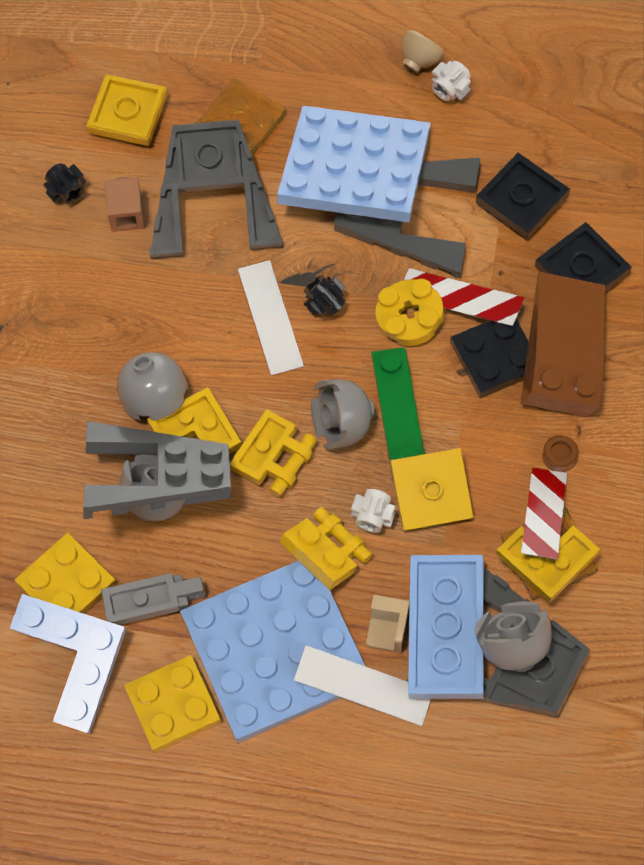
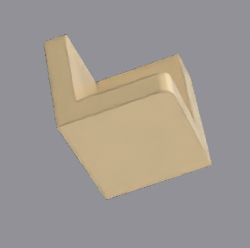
(387, 624)

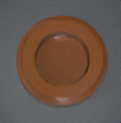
(560, 453)

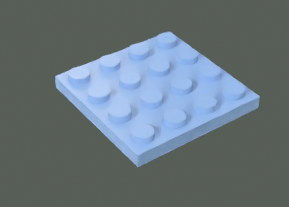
(354, 163)
(255, 642)

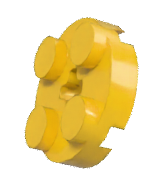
(406, 294)

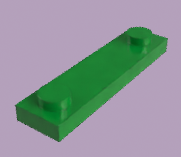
(397, 403)

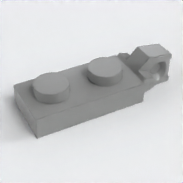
(150, 597)

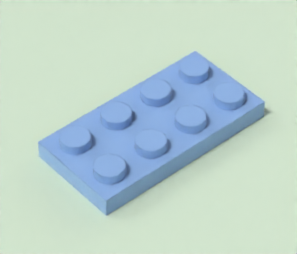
(442, 625)

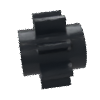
(64, 183)
(324, 295)

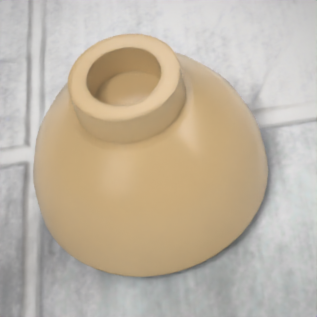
(419, 51)

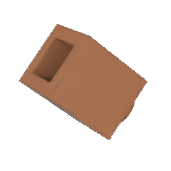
(124, 204)

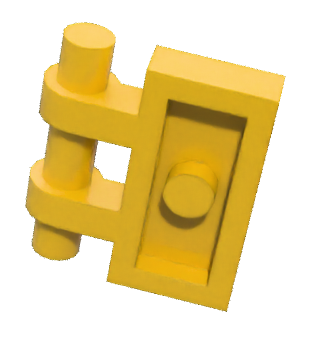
(263, 448)
(320, 554)

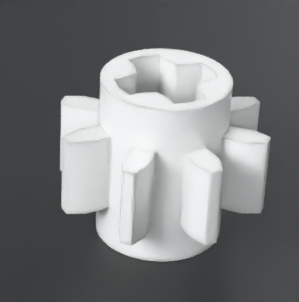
(451, 80)
(373, 510)

